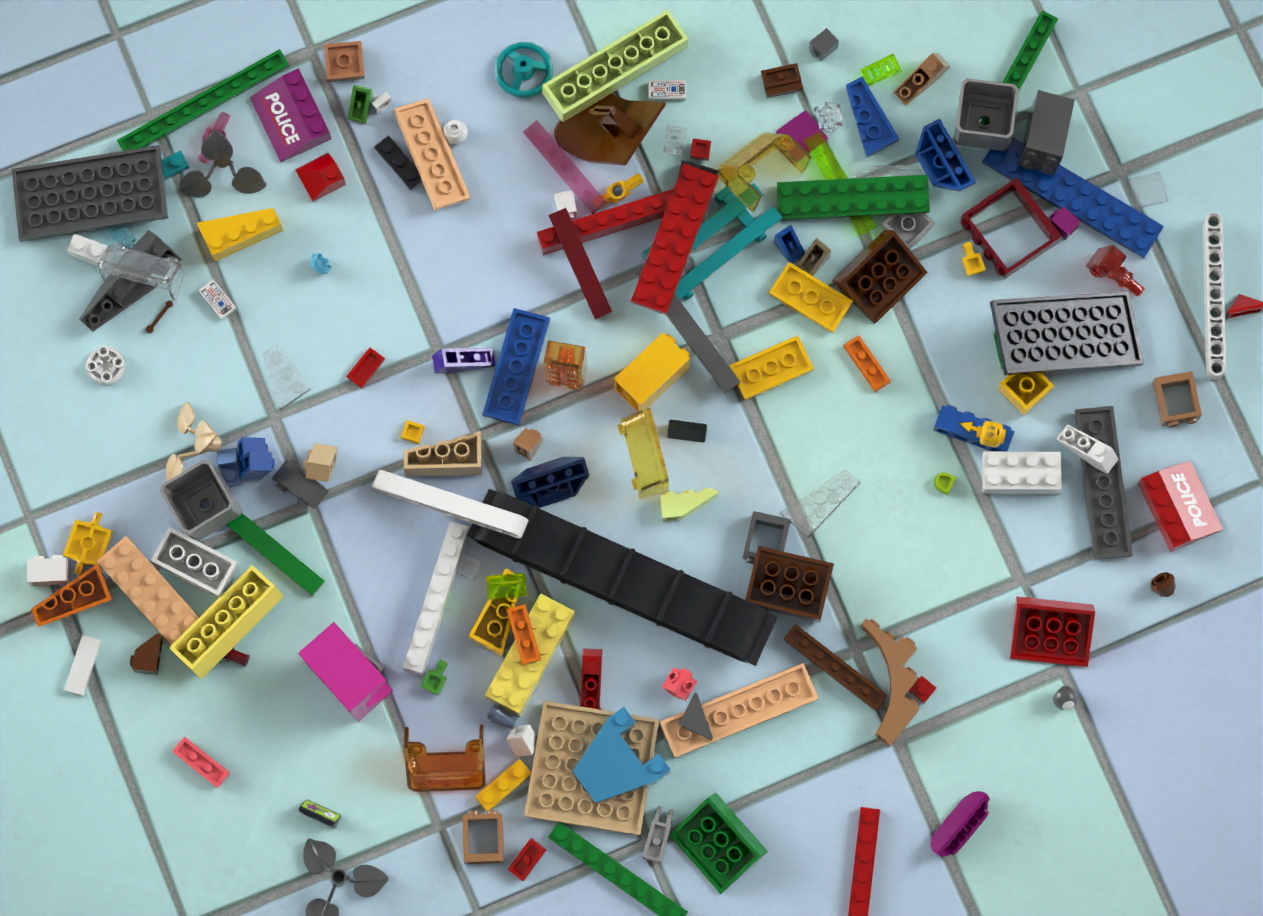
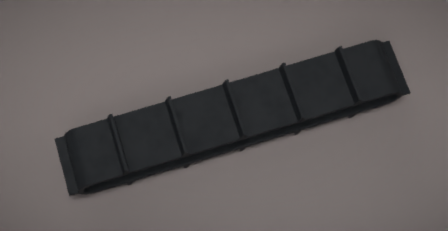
(630, 580)

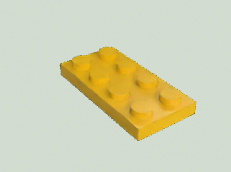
(810, 297)
(772, 367)

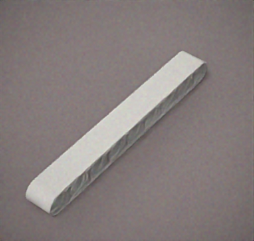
(1211, 304)
(450, 504)

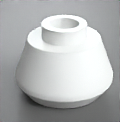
(455, 131)

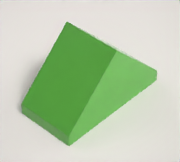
(360, 104)

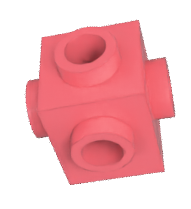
(679, 683)

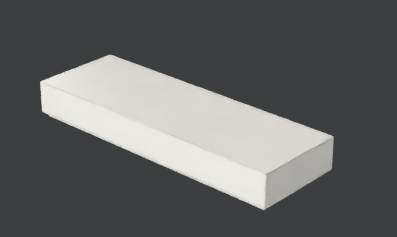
(82, 665)

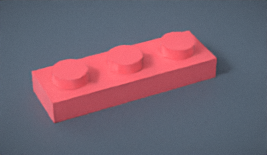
(201, 762)

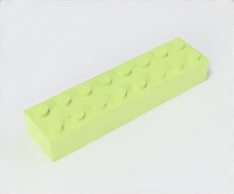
(615, 65)

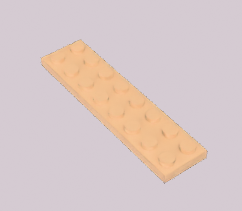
(743, 709)

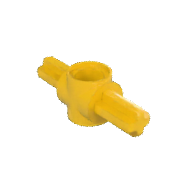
(627, 186)

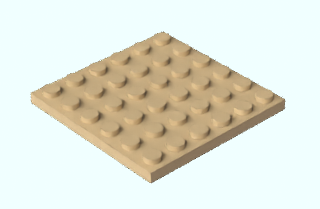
(555, 790)

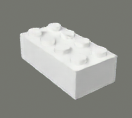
(1021, 472)
(195, 563)

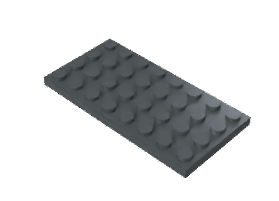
(89, 193)

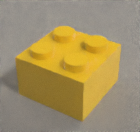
(1025, 390)

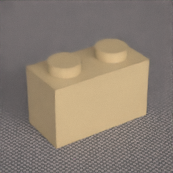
(320, 462)

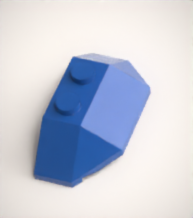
(942, 159)

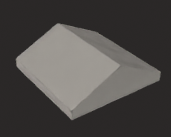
(909, 227)

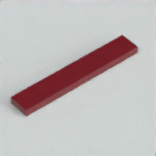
(580, 263)

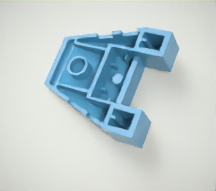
(611, 765)

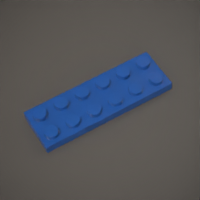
(516, 367)

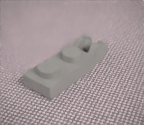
(657, 837)

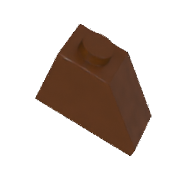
(147, 656)

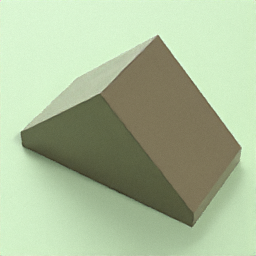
(814, 257)

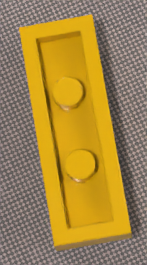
(503, 785)

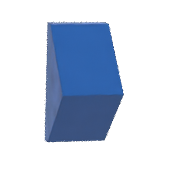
(789, 244)

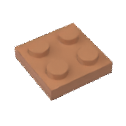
(344, 61)

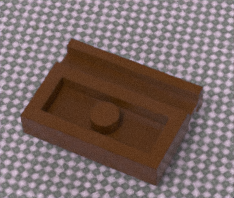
(781, 80)

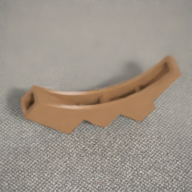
(896, 655)

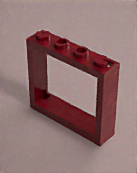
(1032, 208)

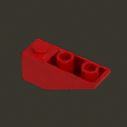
(591, 678)

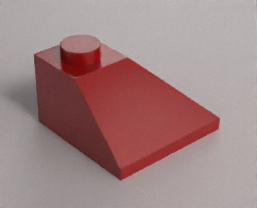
(321, 176)

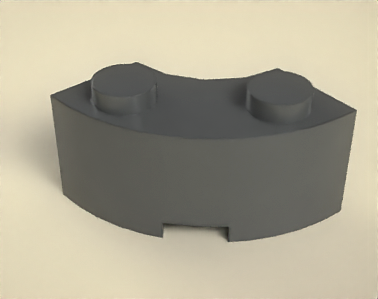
(291, 479)

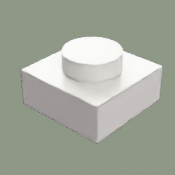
(381, 102)

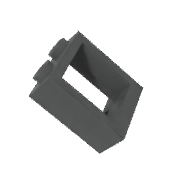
(767, 520)

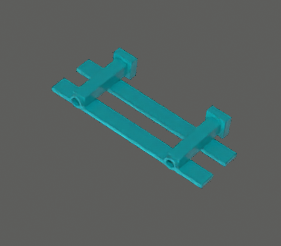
(752, 231)

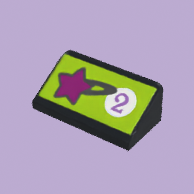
(319, 813)

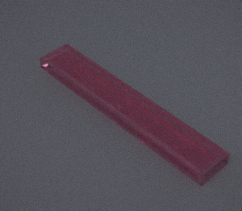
(564, 167)

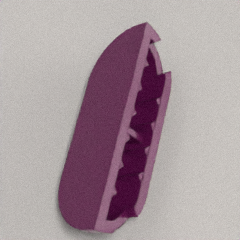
(960, 824)

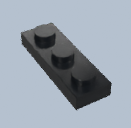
(398, 162)

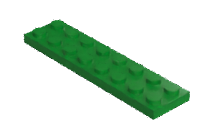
(853, 197)

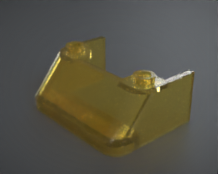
(738, 170)
(645, 453)

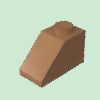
(527, 443)

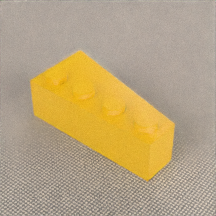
(238, 231)
(493, 624)

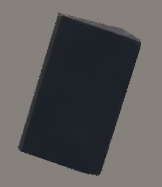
(687, 431)

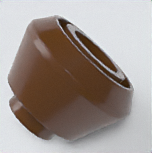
(1163, 584)

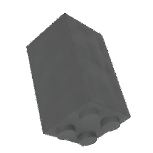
(1046, 132)

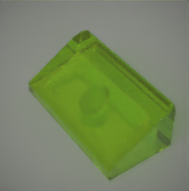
(506, 586)

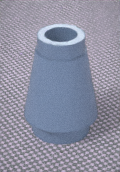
(501, 717)

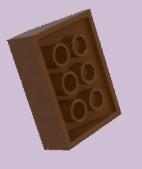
(880, 275)
(789, 583)

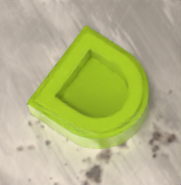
(943, 482)

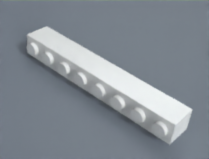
(436, 599)

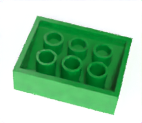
(718, 843)

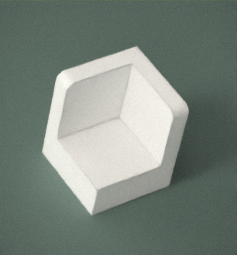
(522, 740)

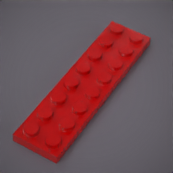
(674, 239)

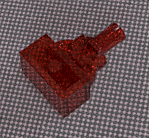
(1108, 262)

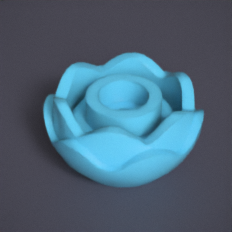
(320, 264)

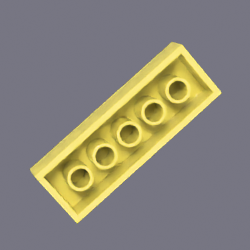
(226, 621)
(516, 683)

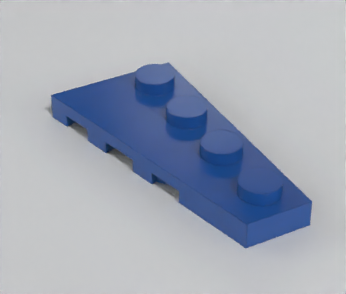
(871, 121)

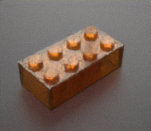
(565, 365)

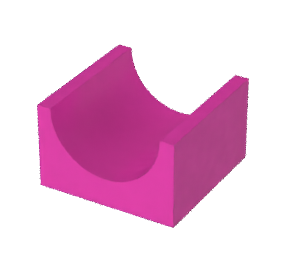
(346, 671)

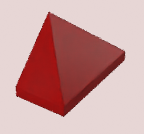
(1244, 306)

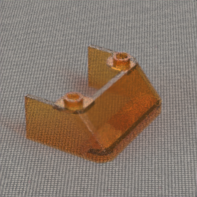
(445, 769)

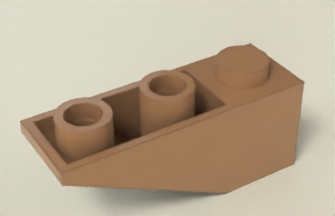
(922, 78)

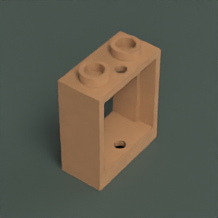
(1175, 380)
(486, 858)

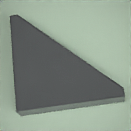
(695, 719)

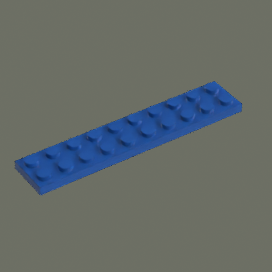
(1082, 199)

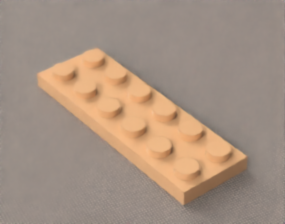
(431, 154)
(148, 589)

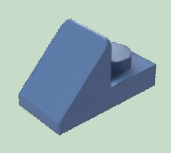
(228, 466)

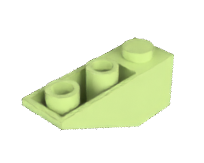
(679, 506)

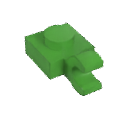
(435, 680)

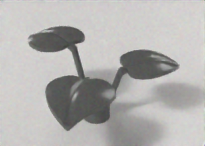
(218, 148)
(319, 856)

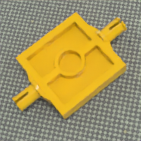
(87, 542)

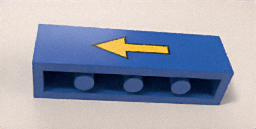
(964, 428)

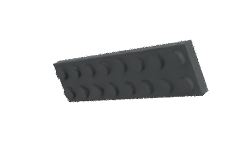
(1104, 491)

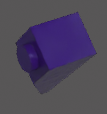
(462, 359)

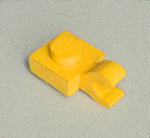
(972, 262)

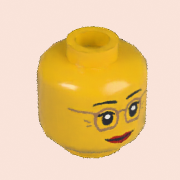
(991, 434)

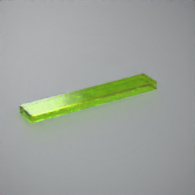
(832, 170)

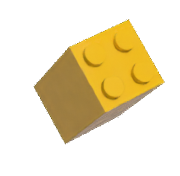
(652, 372)

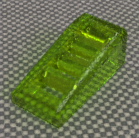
(884, 61)

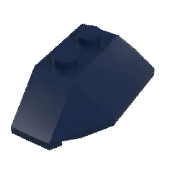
(551, 481)

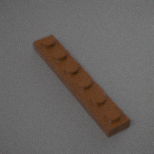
(835, 667)

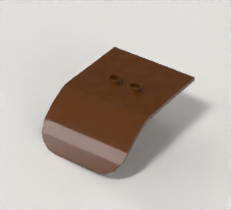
(608, 129)

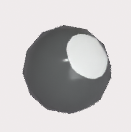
(1065, 698)

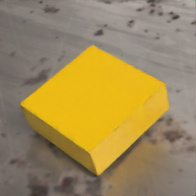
(412, 432)

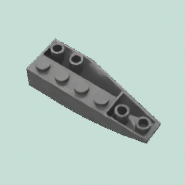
(120, 293)

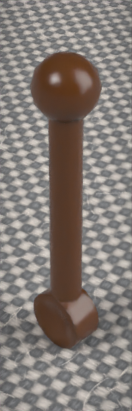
(150, 328)

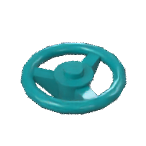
(523, 69)

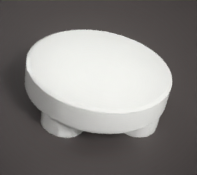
(105, 365)

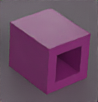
(1064, 222)

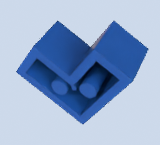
(254, 458)

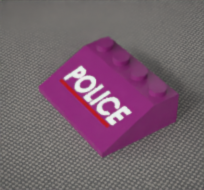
(290, 116)

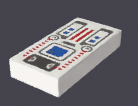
(667, 89)
(217, 299)

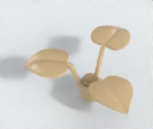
(204, 441)

